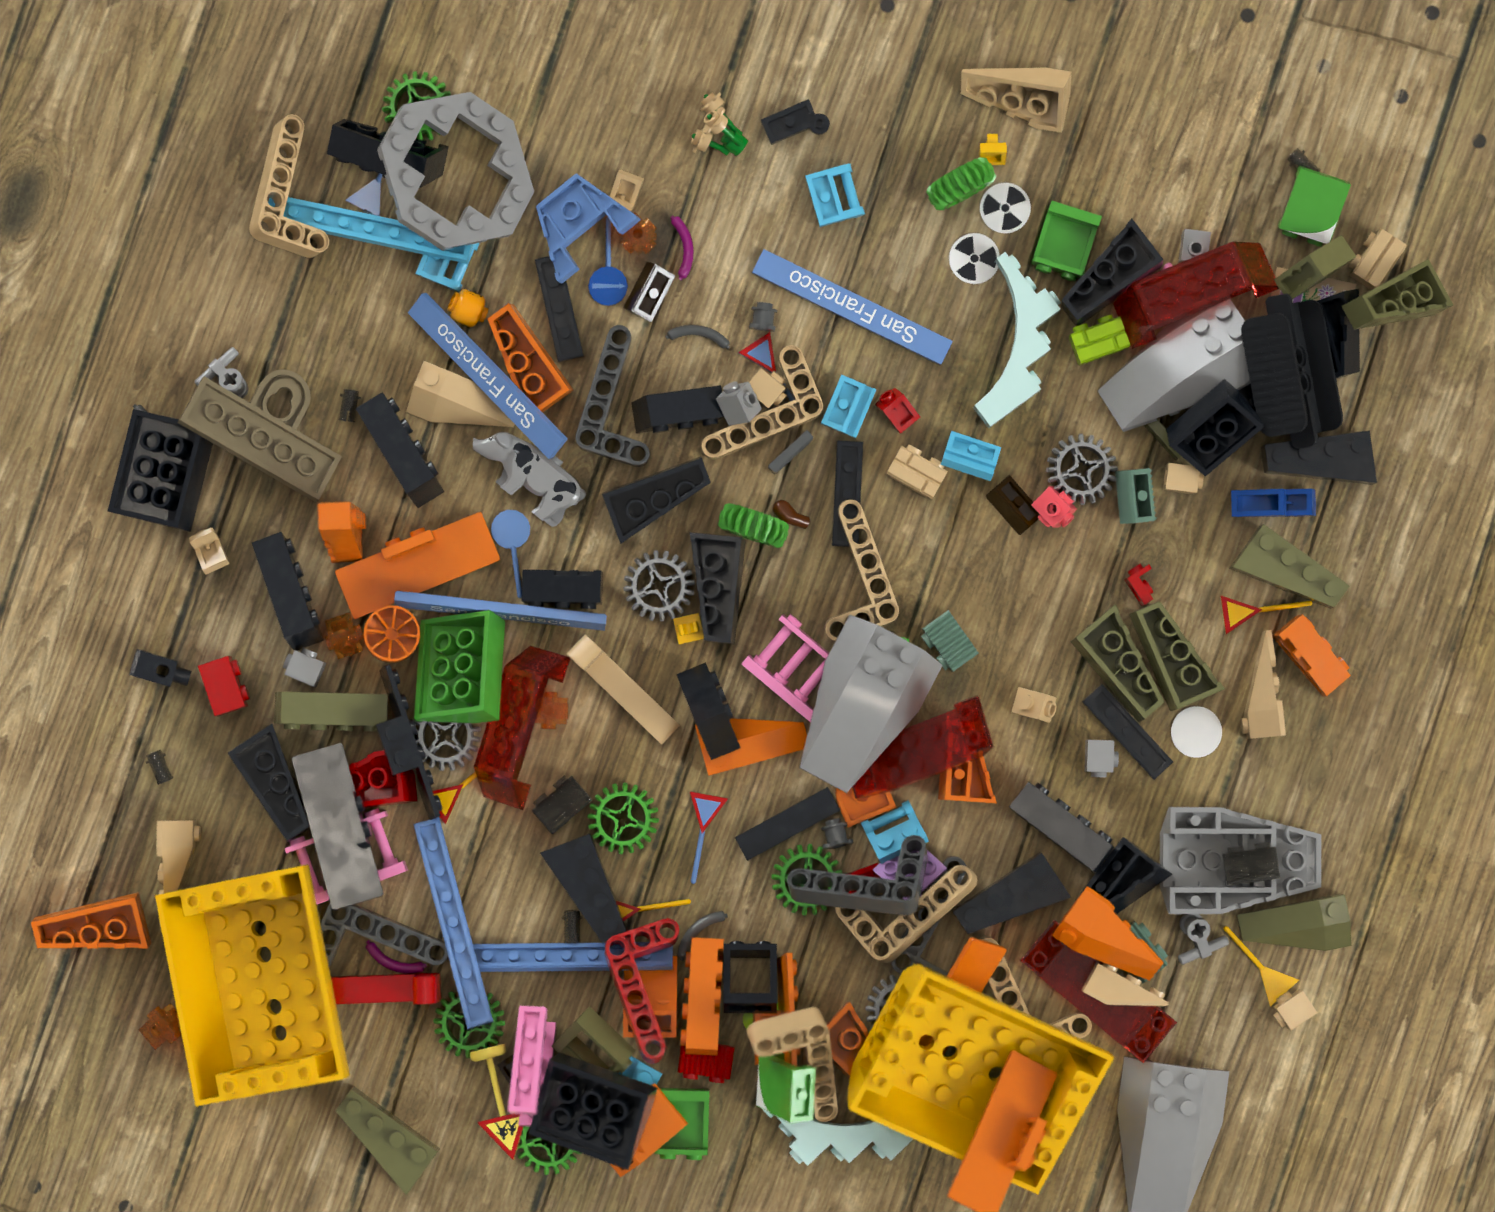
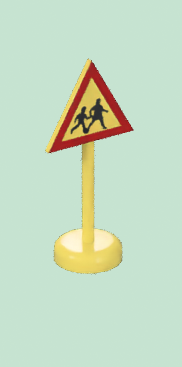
(506, 1128)

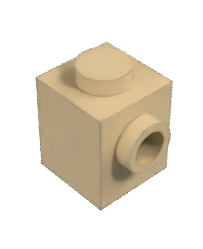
(769, 388)
(1182, 479)
(1293, 1009)

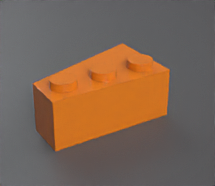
(1312, 654)

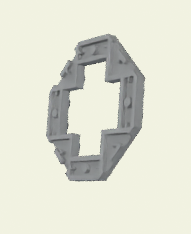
(405, 181)

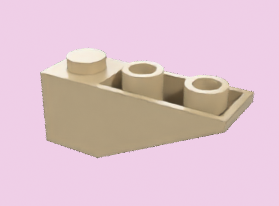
(1114, 989)

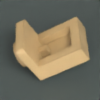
(626, 189)
(209, 550)
(1034, 705)

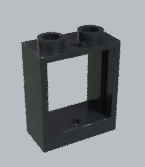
(750, 1001)

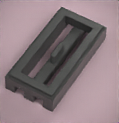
(789, 453)

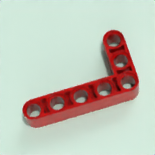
(635, 985)
(415, 987)

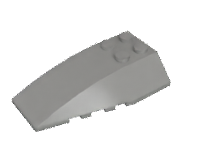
(1179, 367)
(864, 700)
(1193, 850)
(1167, 1131)

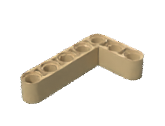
(279, 193)
(772, 416)
(867, 575)
(623, 689)
(916, 927)
(1009, 984)
(810, 1032)

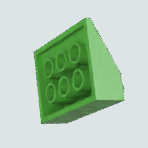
(460, 668)

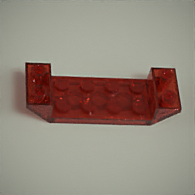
(1192, 288)
(508, 738)
(929, 749)
(1065, 970)

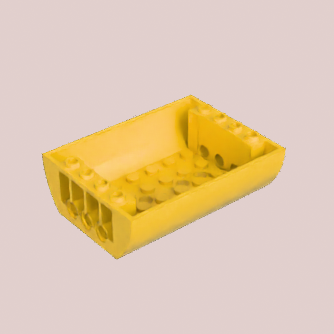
(228, 988)
(944, 1096)

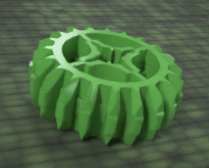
(409, 86)
(961, 183)
(753, 525)
(644, 826)
(809, 855)
(461, 1043)
(554, 1160)

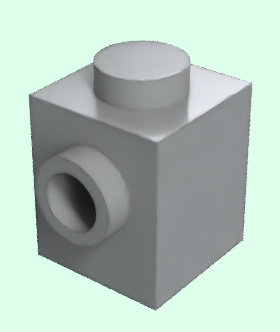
(1193, 244)
(738, 403)
(304, 667)
(1100, 757)

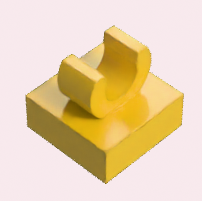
(993, 151)
(688, 628)

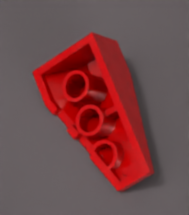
(378, 786)

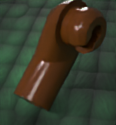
(788, 514)

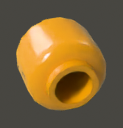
(467, 308)

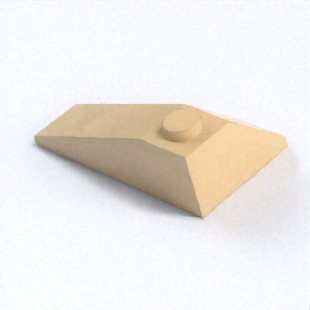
(1028, 93)
(450, 398)
(1263, 711)
(176, 847)

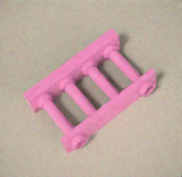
(778, 681)
(391, 865)
(530, 1061)

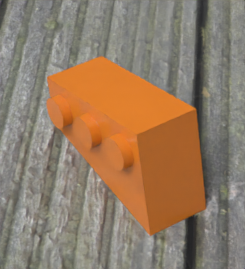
(967, 783)

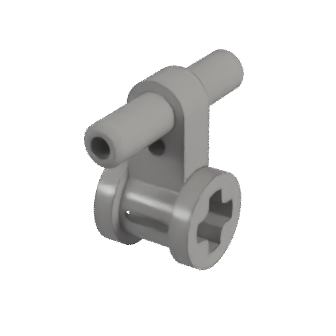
(226, 376)
(1199, 937)

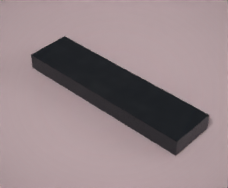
(559, 312)
(847, 487)
(1127, 731)
(787, 823)

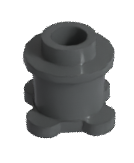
(763, 317)
(835, 834)

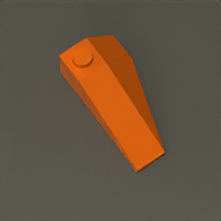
(757, 742)
(1099, 933)

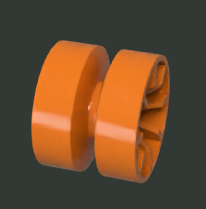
(391, 634)

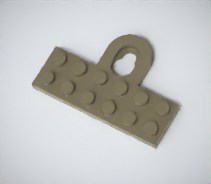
(258, 437)

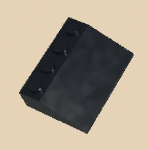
(160, 472)
(592, 1110)

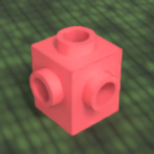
(1047, 504)

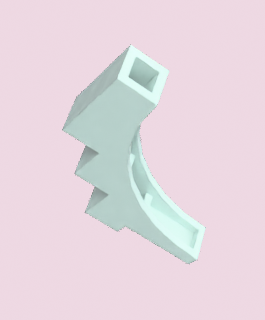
(1029, 345)
(847, 1139)

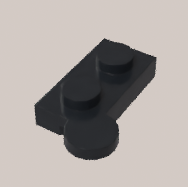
(794, 121)

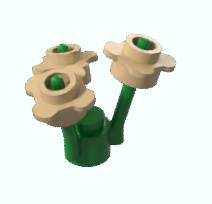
(715, 122)

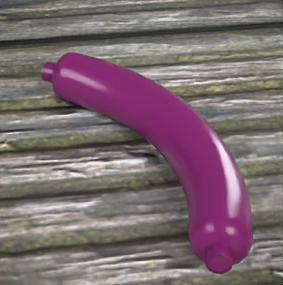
(688, 249)
(392, 964)

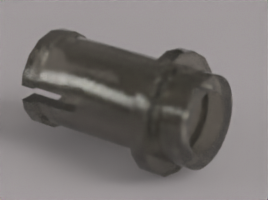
(1298, 158)
(349, 402)
(159, 766)
(572, 926)

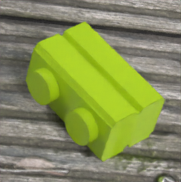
(1098, 340)

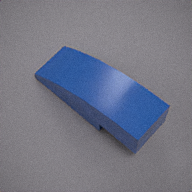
(1273, 503)

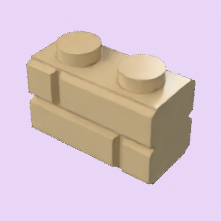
(1377, 259)
(917, 472)

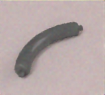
(699, 330)
(697, 927)

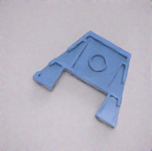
(572, 212)

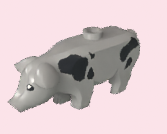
(530, 468)

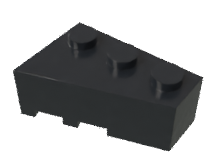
(1342, 336)
(677, 409)
(562, 588)
(708, 710)
(1127, 875)

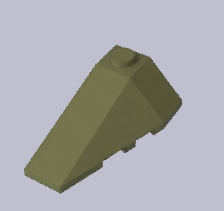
(1305, 924)

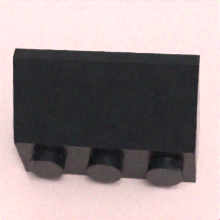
(1214, 428)

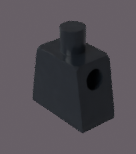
(145, 666)

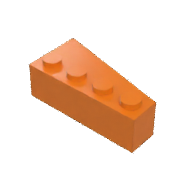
(342, 530)
(703, 996)

